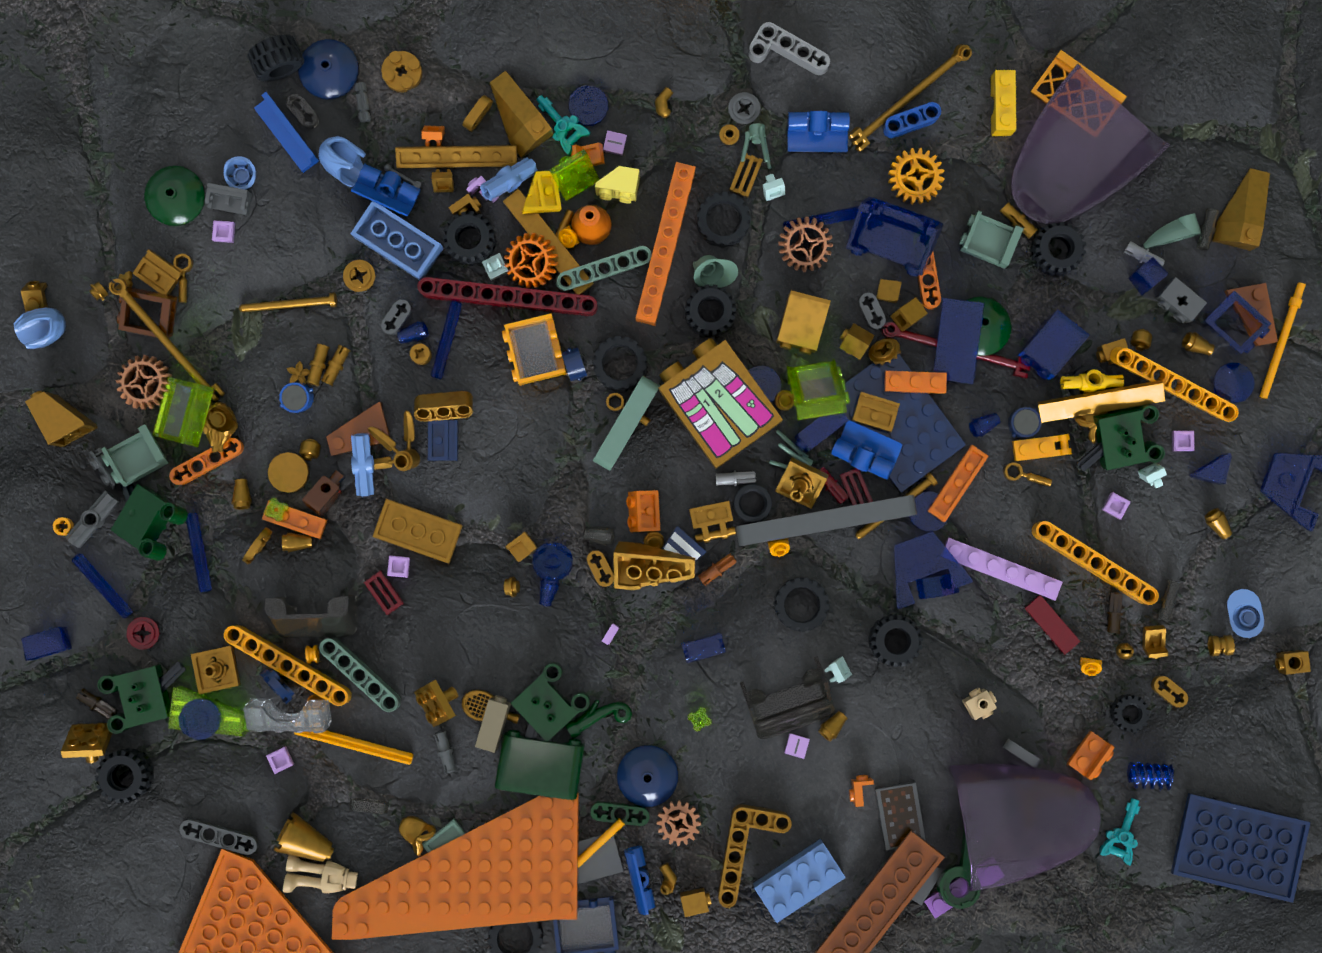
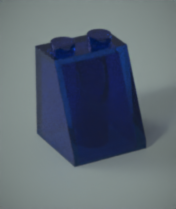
(1053, 345)

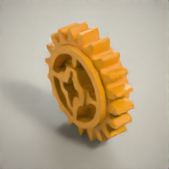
(933, 172)

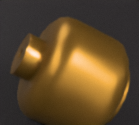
(1141, 339)
(310, 449)

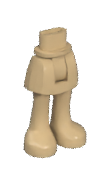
(333, 879)

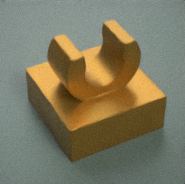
(442, 181)

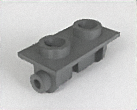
(97, 463)

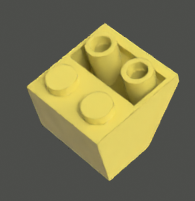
(619, 184)

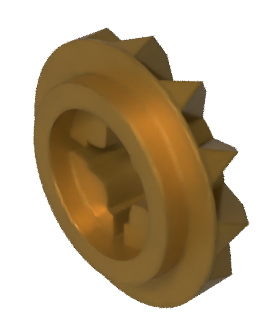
(350, 274)
(880, 347)

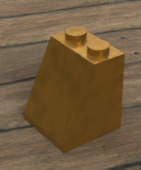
(802, 322)
(58, 419)

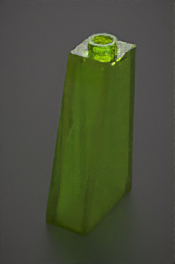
(232, 719)

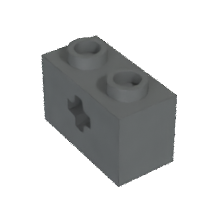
(1190, 302)

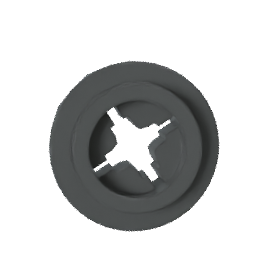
(745, 99)

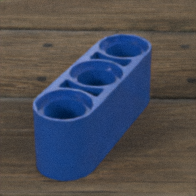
(918, 113)

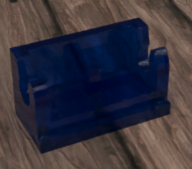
(703, 647)

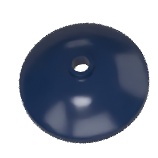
(337, 77)
(651, 761)

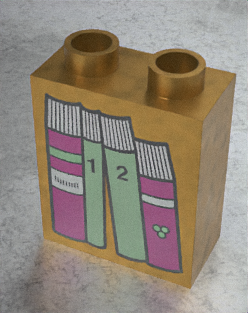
(718, 401)

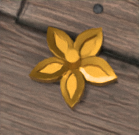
(127, 277)
(298, 373)

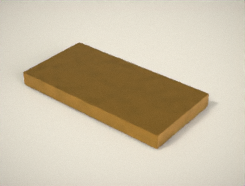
(417, 531)

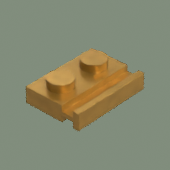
(157, 273)
(875, 412)

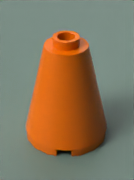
(591, 224)

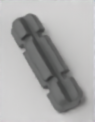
(362, 102)

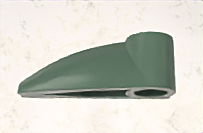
(1177, 230)

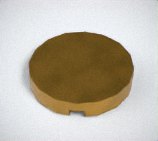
(288, 472)
(257, 545)

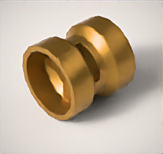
(1223, 645)

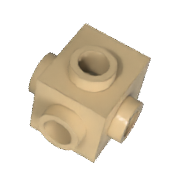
(973, 705)

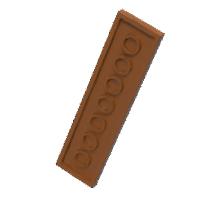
(884, 897)

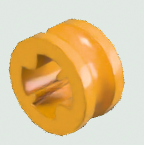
(57, 522)
(312, 654)

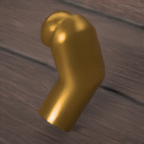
(661, 103)
(669, 879)

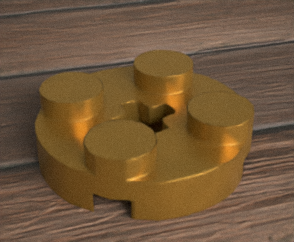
(407, 81)

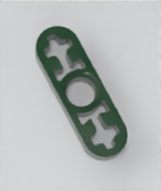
(634, 820)

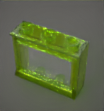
(818, 389)
(183, 412)

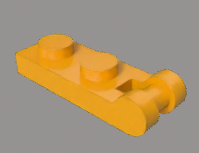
(1040, 447)

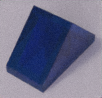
(1214, 471)
(936, 586)

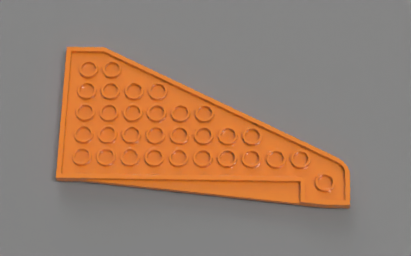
(495, 875)
(247, 914)

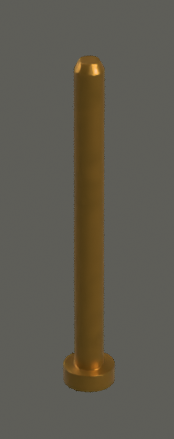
(331, 299)
(930, 480)

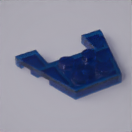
(1287, 483)
(921, 558)

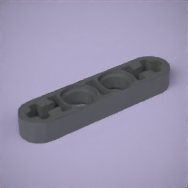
(218, 839)

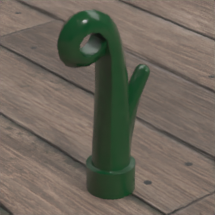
(593, 715)

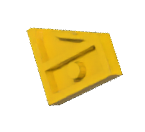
(542, 194)

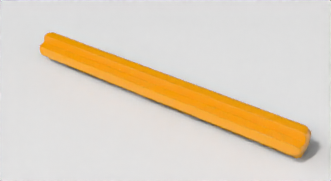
(360, 745)

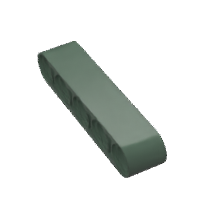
(611, 262)
(626, 423)
(350, 672)

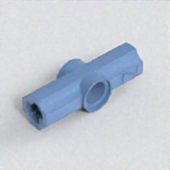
(508, 179)
(362, 464)

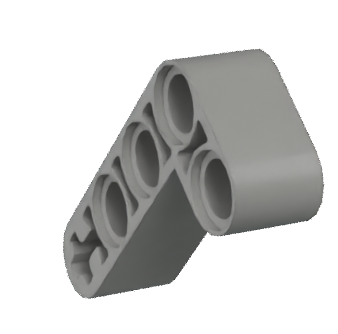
(790, 52)

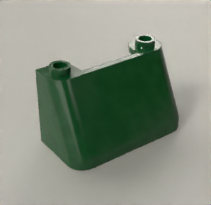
(539, 766)

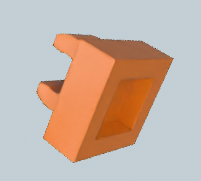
(433, 133)

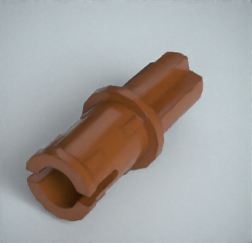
(717, 569)

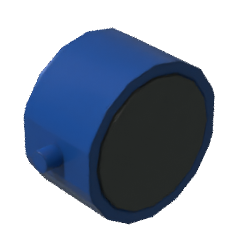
(296, 397)

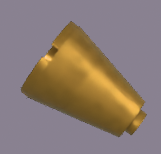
(303, 840)

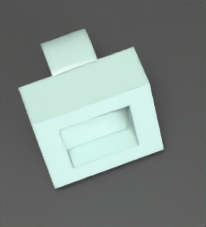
(773, 188)
(495, 266)
(1152, 474)
(839, 669)

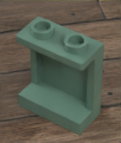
(990, 240)
(134, 457)

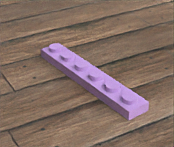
(1004, 569)

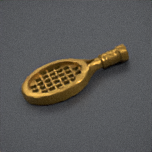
(511, 716)

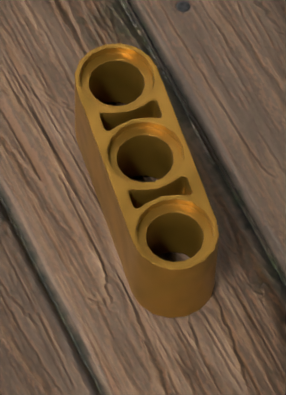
(443, 406)

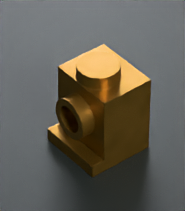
(1103, 351)

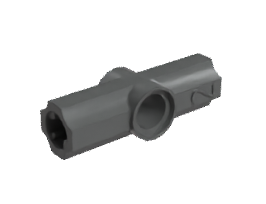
(84, 529)

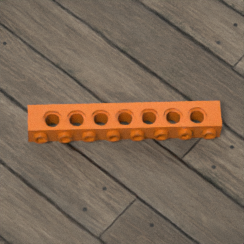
(665, 244)

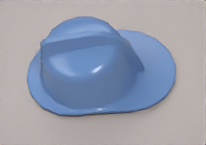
(1245, 613)

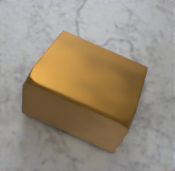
(888, 290)

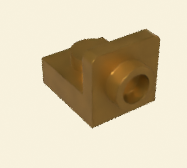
(464, 204)

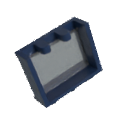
(592, 931)

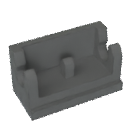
(228, 199)

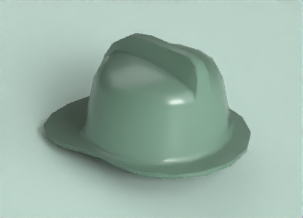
(714, 271)

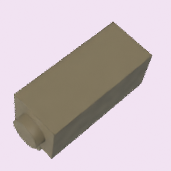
(493, 724)

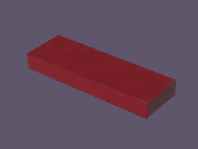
(1052, 624)

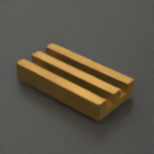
(739, 191)

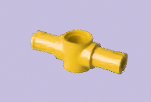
(1082, 381)

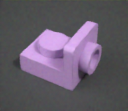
(475, 184)

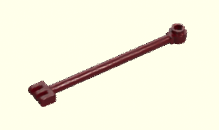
(1017, 365)

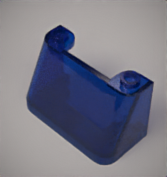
(894, 234)

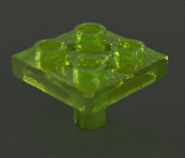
(571, 172)

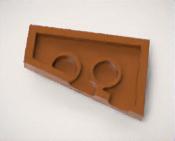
(1258, 298)
(340, 439)

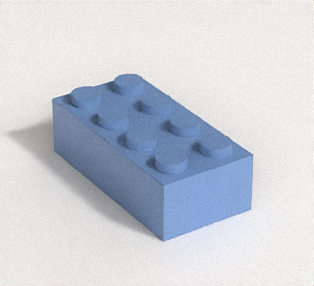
(397, 240)
(798, 880)

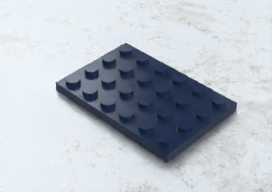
(919, 424)
(1240, 847)

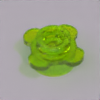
(270, 512)
(693, 717)

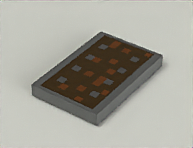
(899, 813)

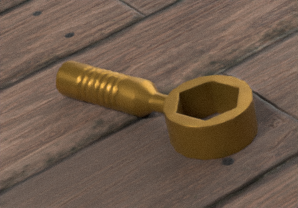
(183, 281)
(644, 420)
(1030, 476)

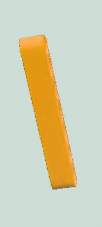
(1183, 385)
(1103, 567)
(277, 664)

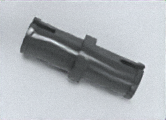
(445, 751)

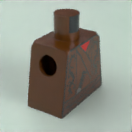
(318, 500)

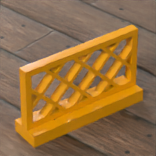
(1067, 63)

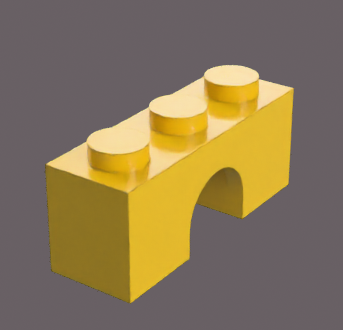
(1004, 93)

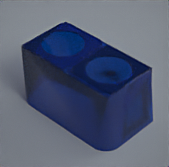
(1148, 276)
(46, 643)

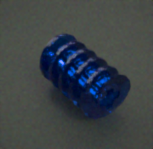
(1150, 774)

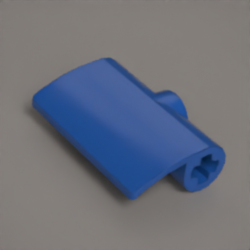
(818, 131)
(386, 189)
(867, 449)
(643, 895)

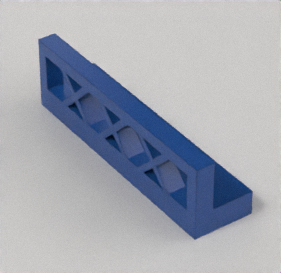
(285, 133)

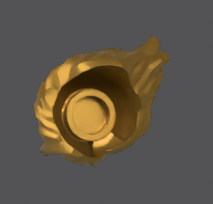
(219, 425)

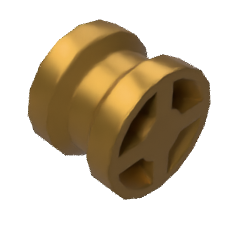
(423, 356)

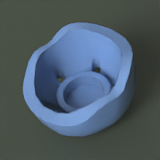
(240, 175)

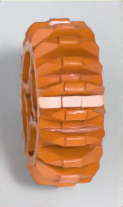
(535, 267)

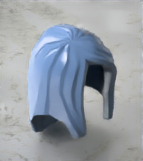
(341, 159)
(40, 327)

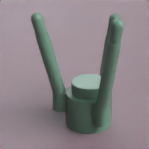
(757, 135)
(801, 456)

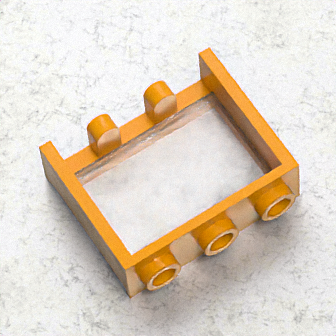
(534, 349)

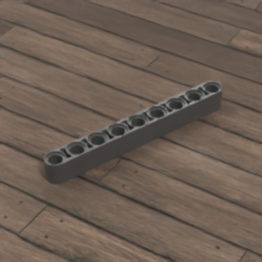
(826, 520)

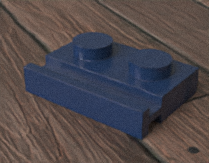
(443, 440)

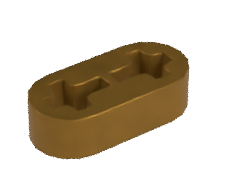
(477, 113)
(605, 566)
(1172, 687)

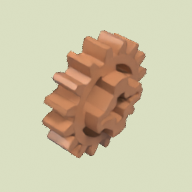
(669, 818)

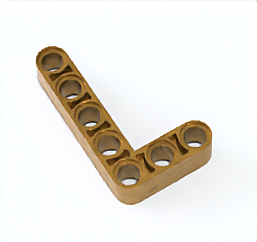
(740, 845)

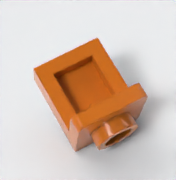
(594, 151)
(856, 792)

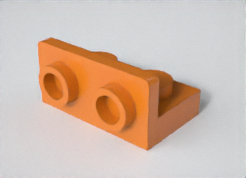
(643, 511)
(1091, 756)

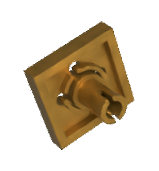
(798, 487)
(208, 671)
(436, 702)
(86, 741)

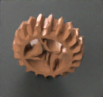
(796, 246)
(128, 385)

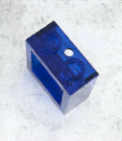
(1248, 344)
(819, 430)

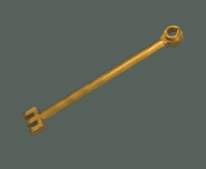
(862, 136)
(162, 337)

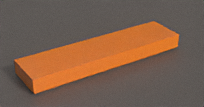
(957, 483)

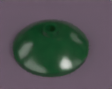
(184, 203)
(998, 327)

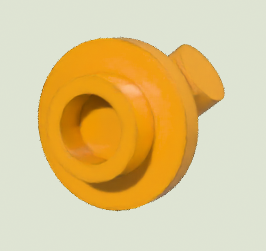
(568, 237)
(779, 547)
(1090, 666)

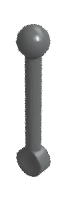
(387, 167)

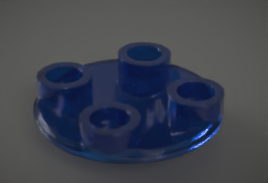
(1234, 382)

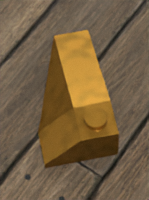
(520, 117)
(1244, 216)
(645, 565)

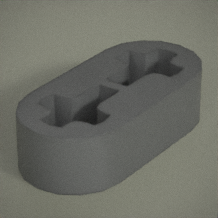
(867, 313)
(392, 314)
(1021, 753)

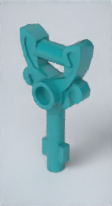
(563, 125)
(1122, 835)

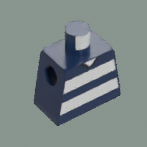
(682, 544)

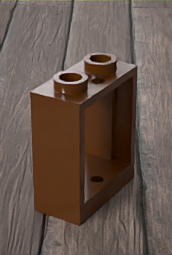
(167, 312)

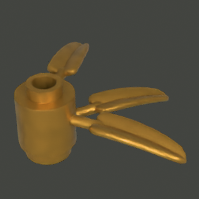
(404, 459)

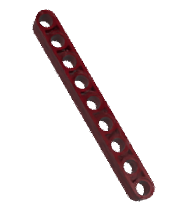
(498, 293)

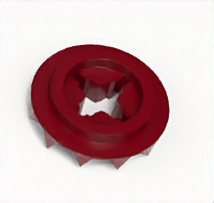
(137, 640)

